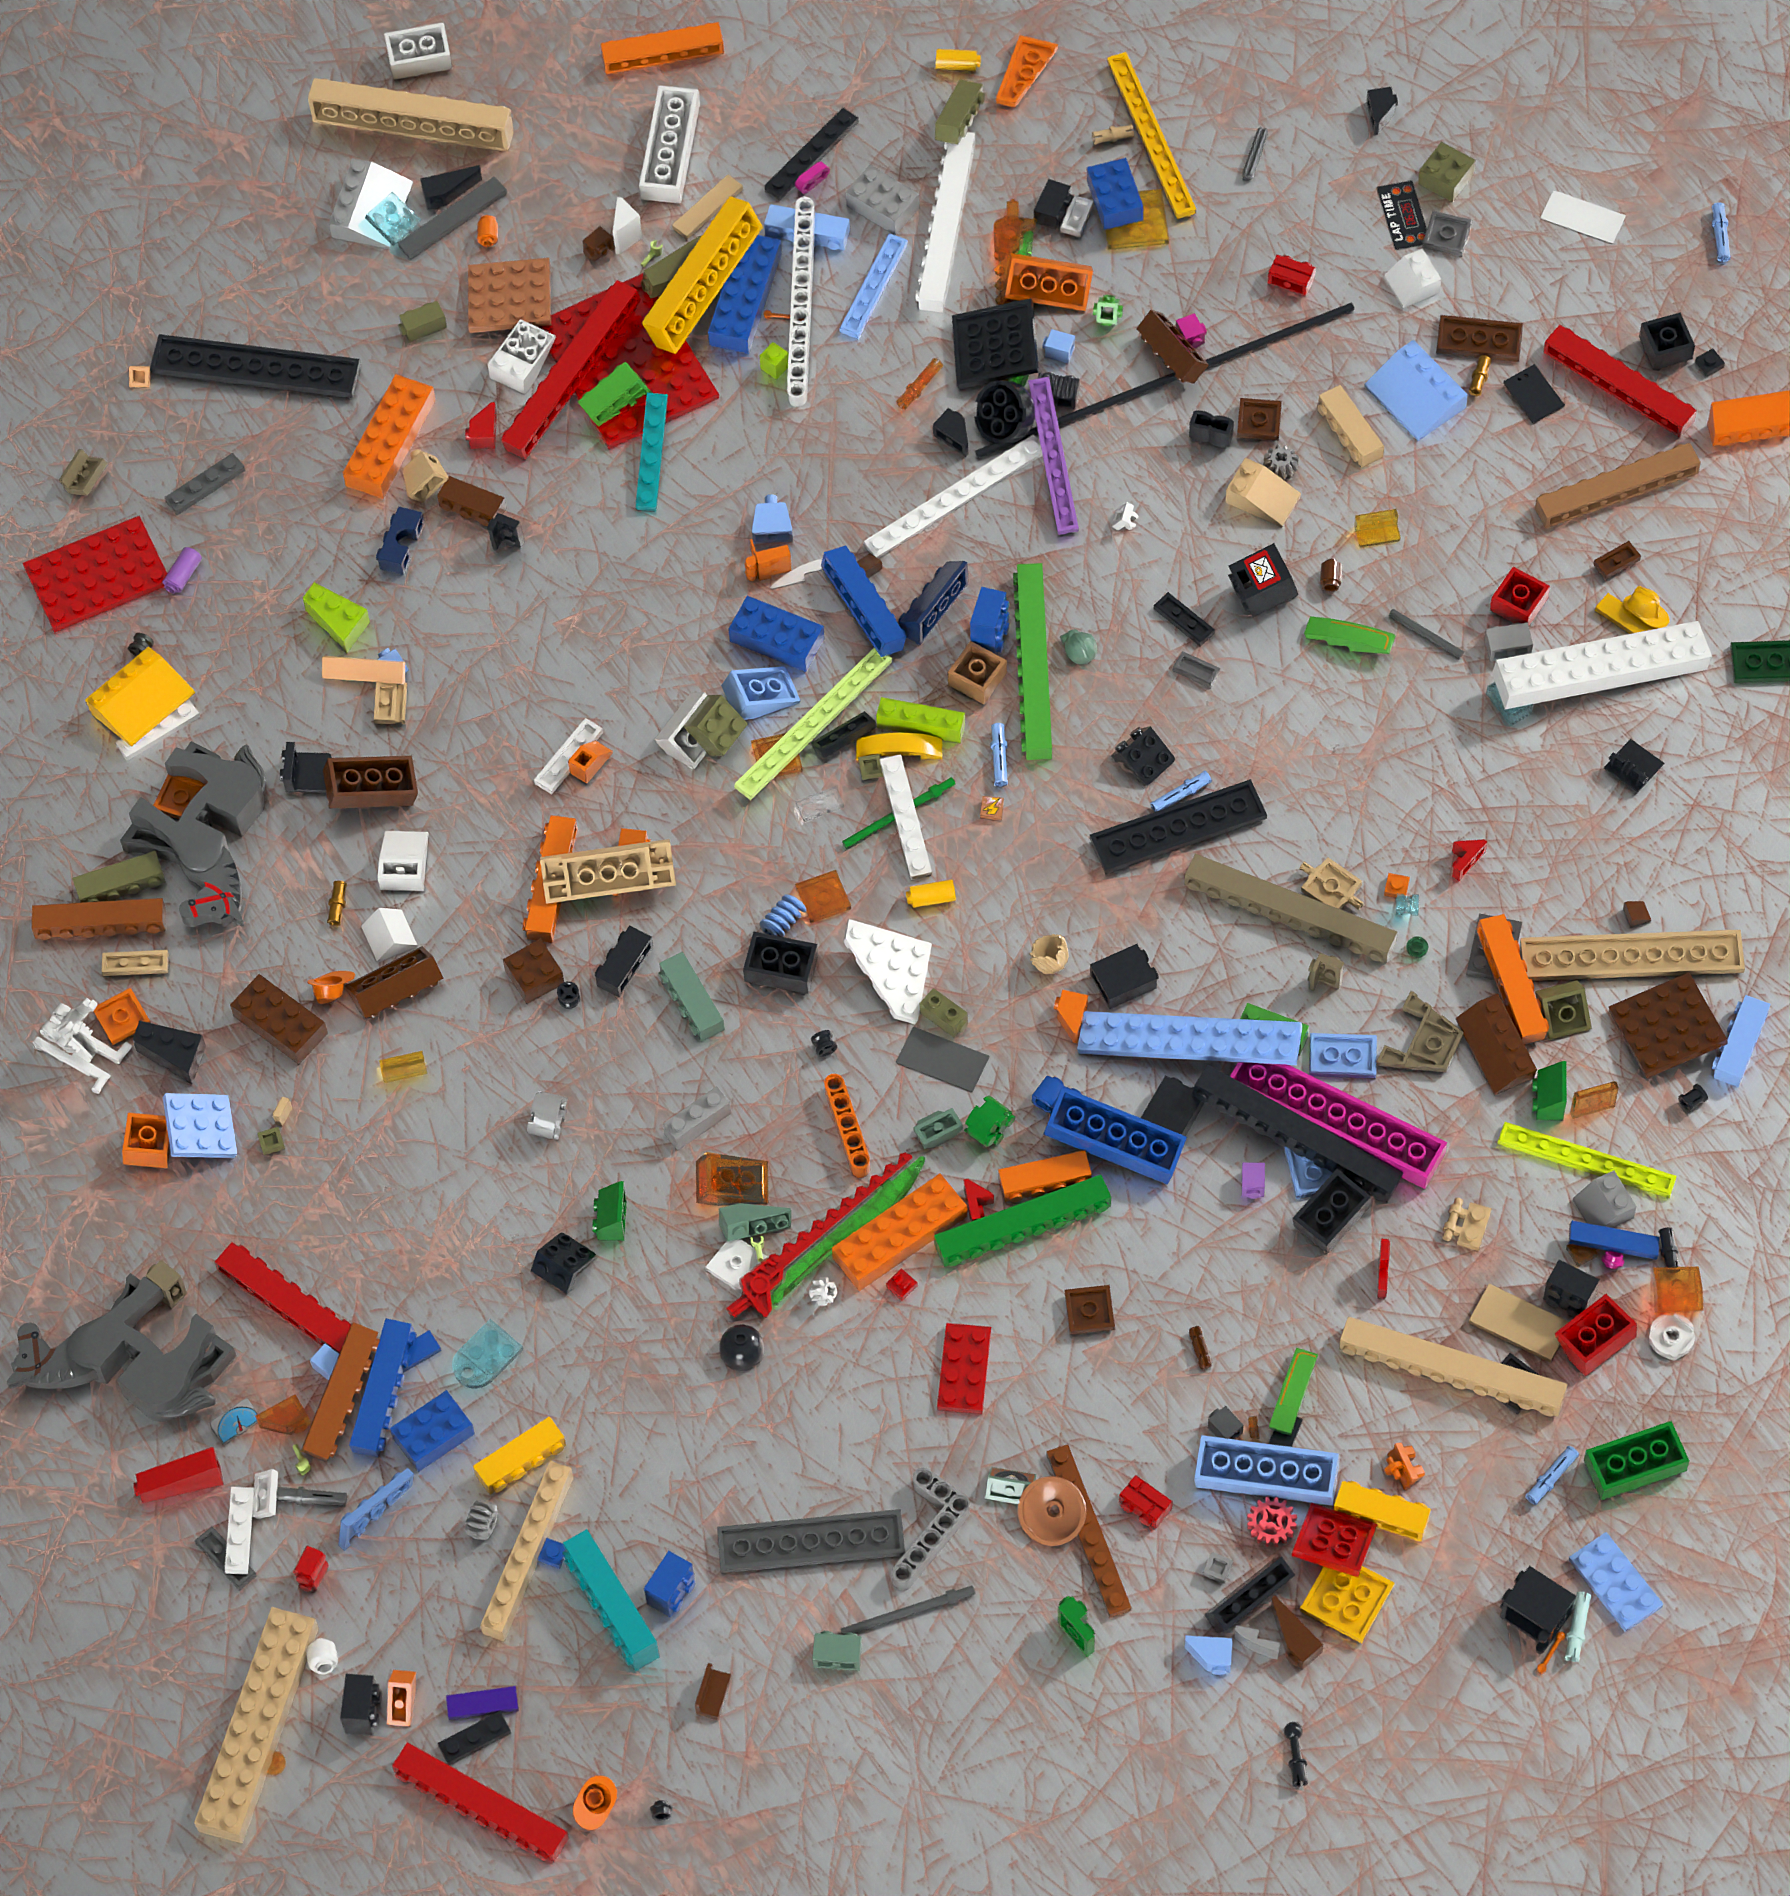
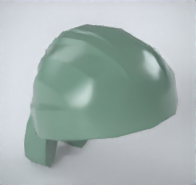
(1079, 646)

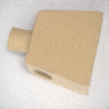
(423, 475)

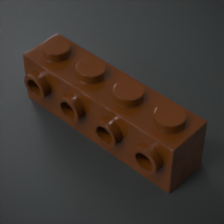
(1172, 347)

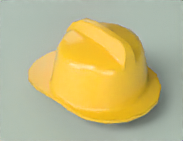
(1646, 606)

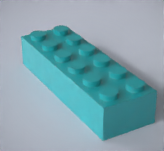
(611, 1600)

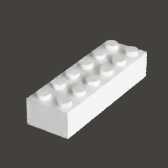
(669, 144)

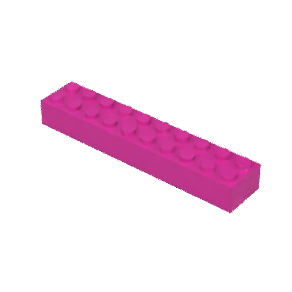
(1349, 1118)

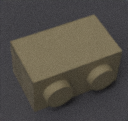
(168, 1281)

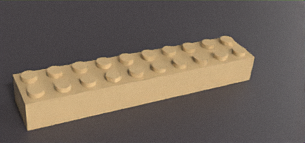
(411, 114)
(256, 1725)

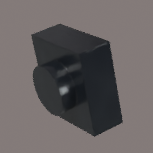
(1710, 362)

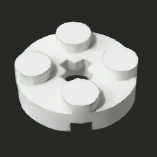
(1672, 1348)

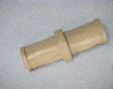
(1112, 134)

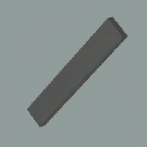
(452, 218)

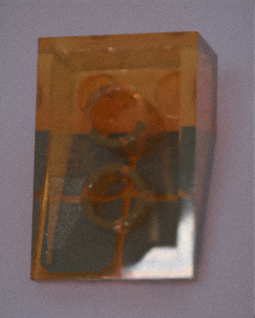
(731, 1180)

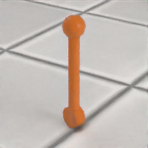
(767, 315)
(1541, 1668)

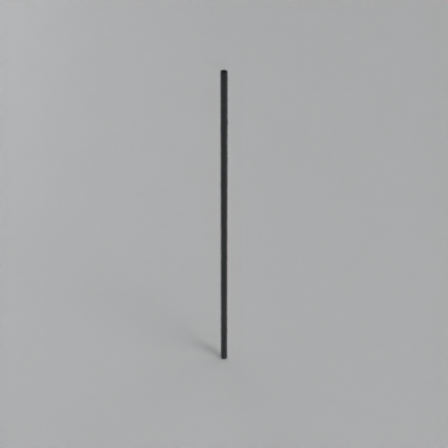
(1171, 377)

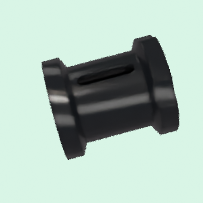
(1693, 1098)

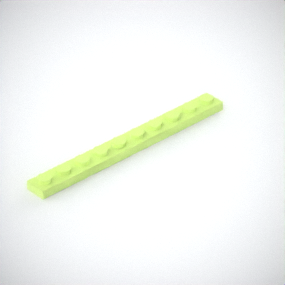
(812, 724)

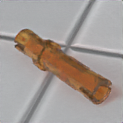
(914, 389)

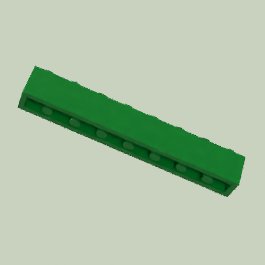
(1022, 1221)

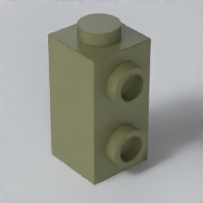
(422, 321)
(944, 1013)

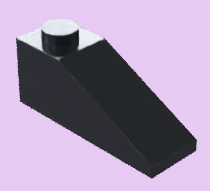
(446, 187)

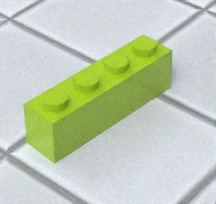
(920, 719)

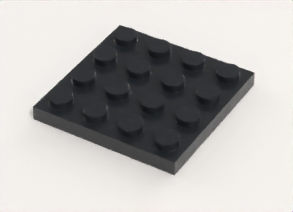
(995, 343)

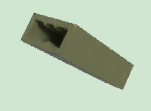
(661, 273)

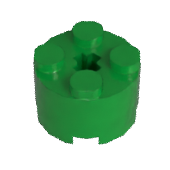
(989, 1122)

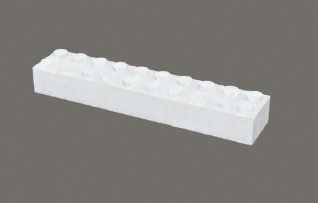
(1601, 664)

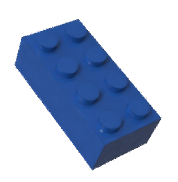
(776, 633)

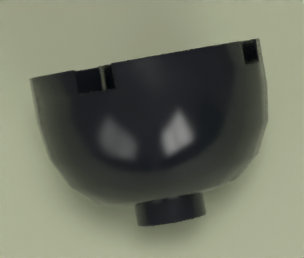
(741, 1347)

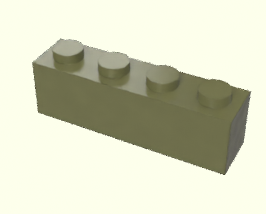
(959, 111)
(120, 879)

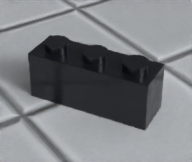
(623, 961)

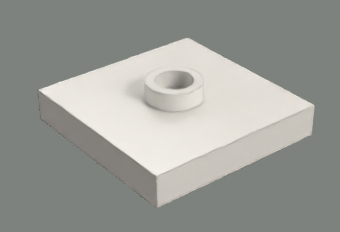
(733, 1262)

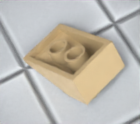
(1261, 493)

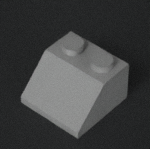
(1605, 1202)

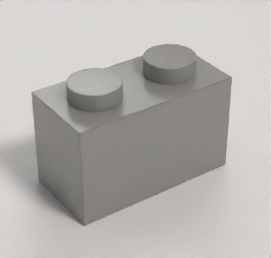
(1508, 641)

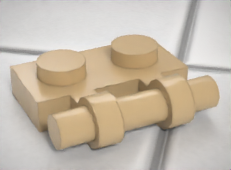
(1474, 1225)

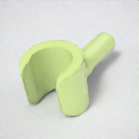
(654, 251)
(758, 1247)
(303, 1464)

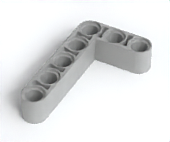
(933, 1530)

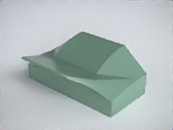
(938, 1128)

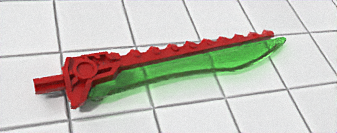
(768, 1274)

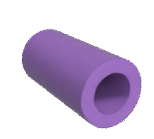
(181, 570)

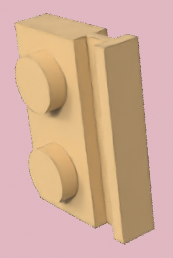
(390, 703)

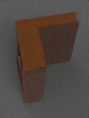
(712, 1693)

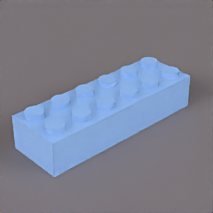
(1267, 1470)

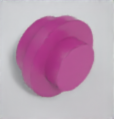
(1613, 1259)

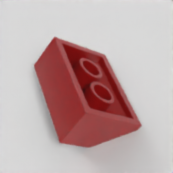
(1596, 1334)

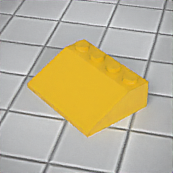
(139, 696)

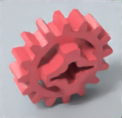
(1274, 1512)

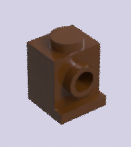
(598, 244)

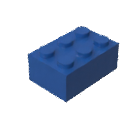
(1115, 193)
(990, 620)
(432, 1431)

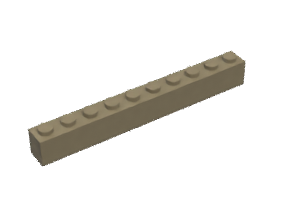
(1290, 908)

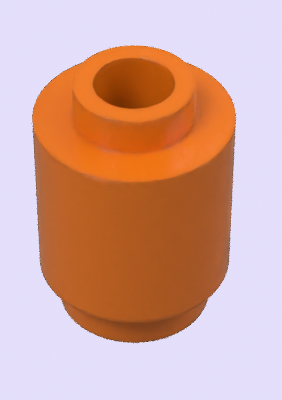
(487, 231)

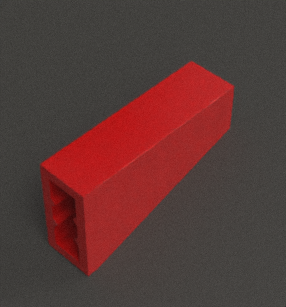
(180, 1476)

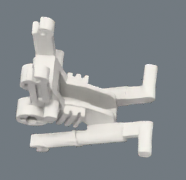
(74, 1037)

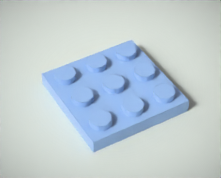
(199, 1125)

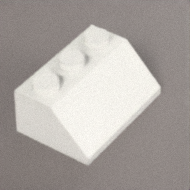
(676, 739)

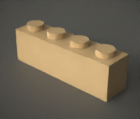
(1350, 426)

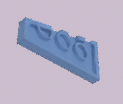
(355, 1522)

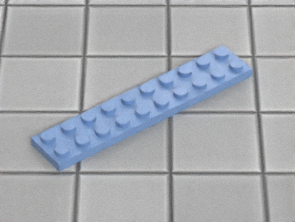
(1190, 1038)

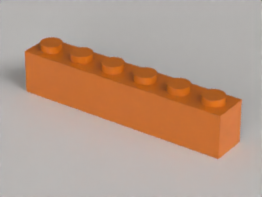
(662, 48)
(543, 917)
(1511, 978)

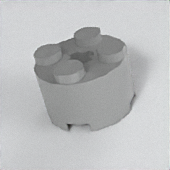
(547, 1114)

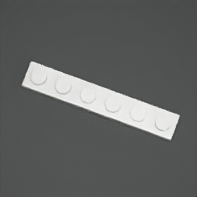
(905, 817)

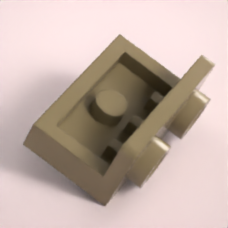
(82, 473)
(1326, 970)

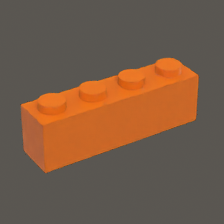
(1043, 1176)

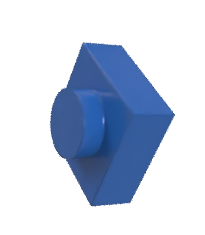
(552, 1553)

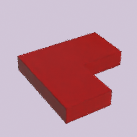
(1384, 1255)

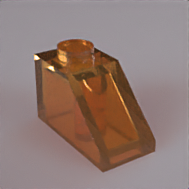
(285, 1417)

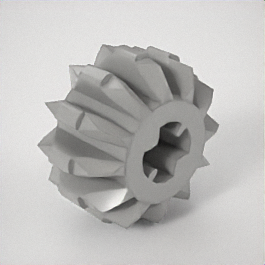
(1281, 461)
(481, 1520)

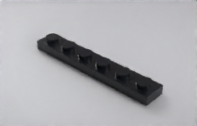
(811, 153)

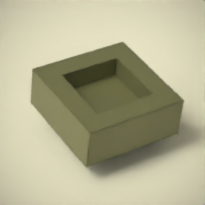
(870, 766)
(271, 1141)

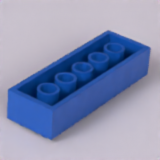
(745, 296)
(1115, 1135)

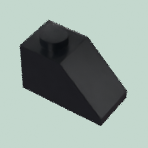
(1381, 107)
(952, 431)

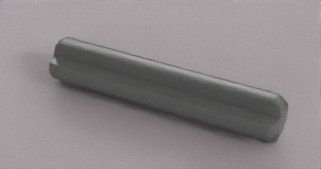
(1255, 153)

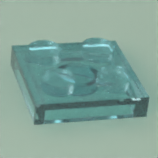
(392, 218)

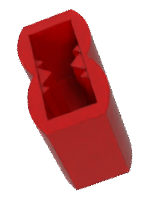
(311, 1569)

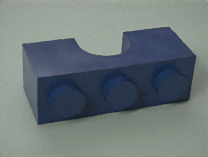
(404, 525)

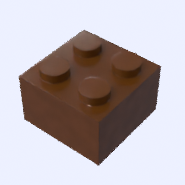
(533, 971)

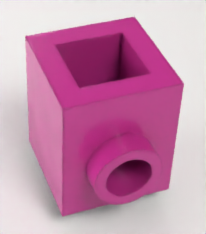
(1192, 330)

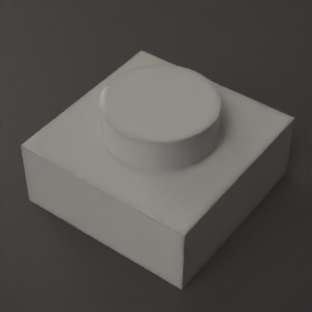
(1218, 1567)

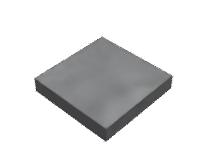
(1447, 233)

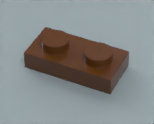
(1617, 560)

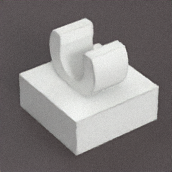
(1122, 517)

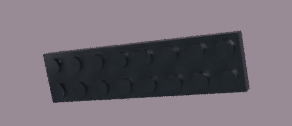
(1178, 826)

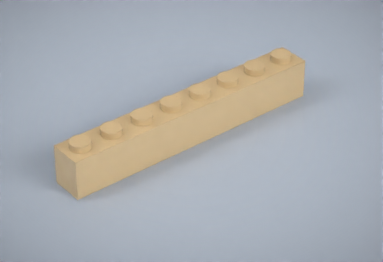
(526, 1550)

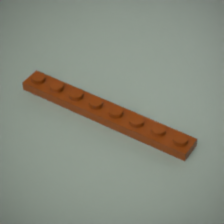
(1092, 1538)

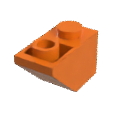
(588, 760)

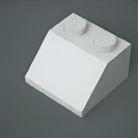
(1413, 278)

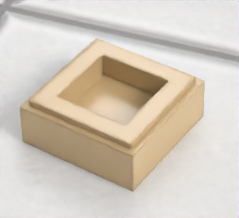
(282, 1111)

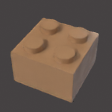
(977, 672)

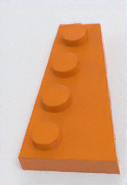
(1023, 69)

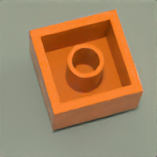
(146, 1141)

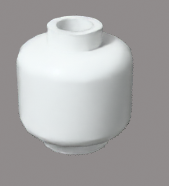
(322, 1656)

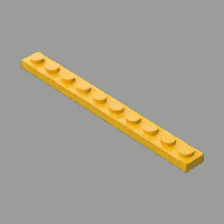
(1151, 135)

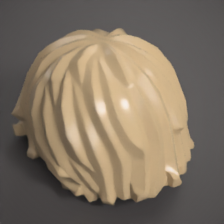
(1049, 953)

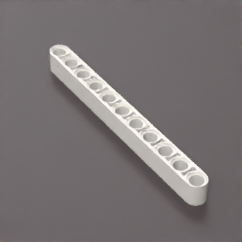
(801, 310)

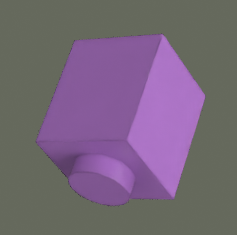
(1253, 1180)

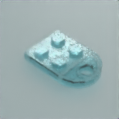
(486, 1354)

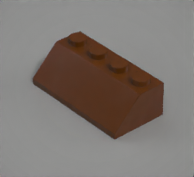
(394, 982)
(1496, 1044)

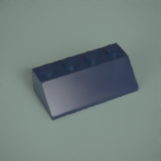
(934, 601)

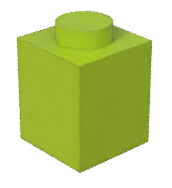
(774, 360)

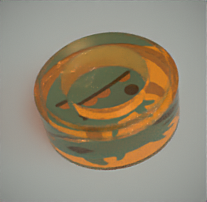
(1253, 1427)
(277, 1765)

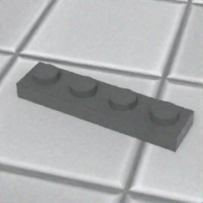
(204, 484)

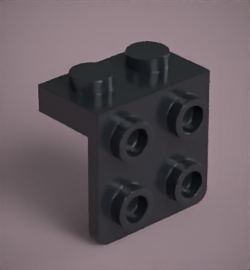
(1144, 754)
(303, 770)
(561, 1261)

